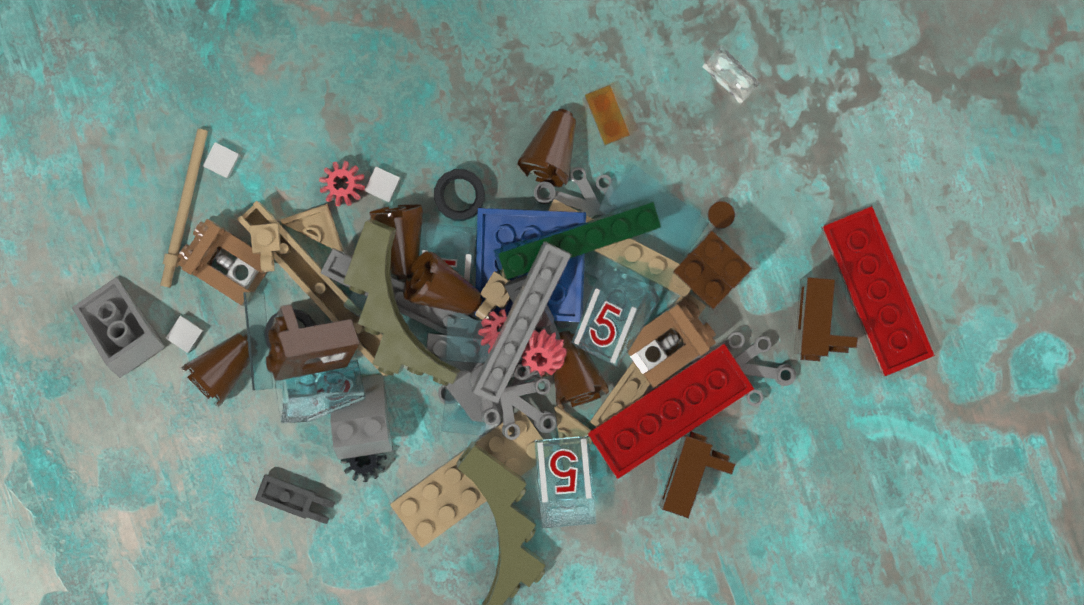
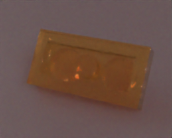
(607, 115)

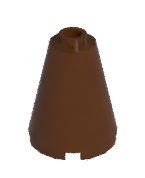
(550, 150)
(407, 239)
(440, 286)
(219, 368)
(578, 378)

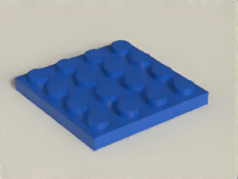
(507, 226)

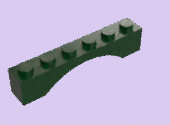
(589, 236)

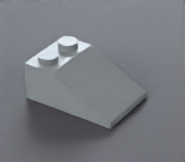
(117, 328)
(364, 425)

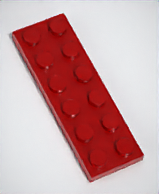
(877, 291)
(670, 411)

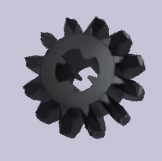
(368, 467)

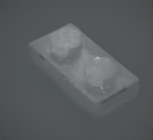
(731, 74)

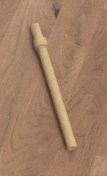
(171, 259)

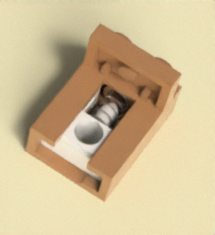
(205, 248)
(694, 334)

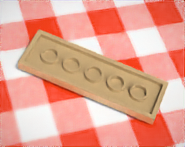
(450, 495)

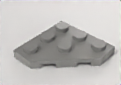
(462, 388)

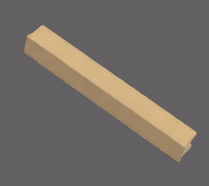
(307, 275)

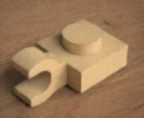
(266, 240)
(495, 295)

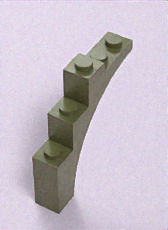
(399, 346)
(501, 488)

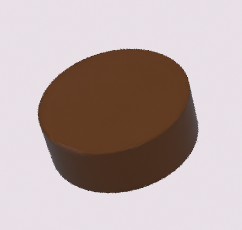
(721, 215)

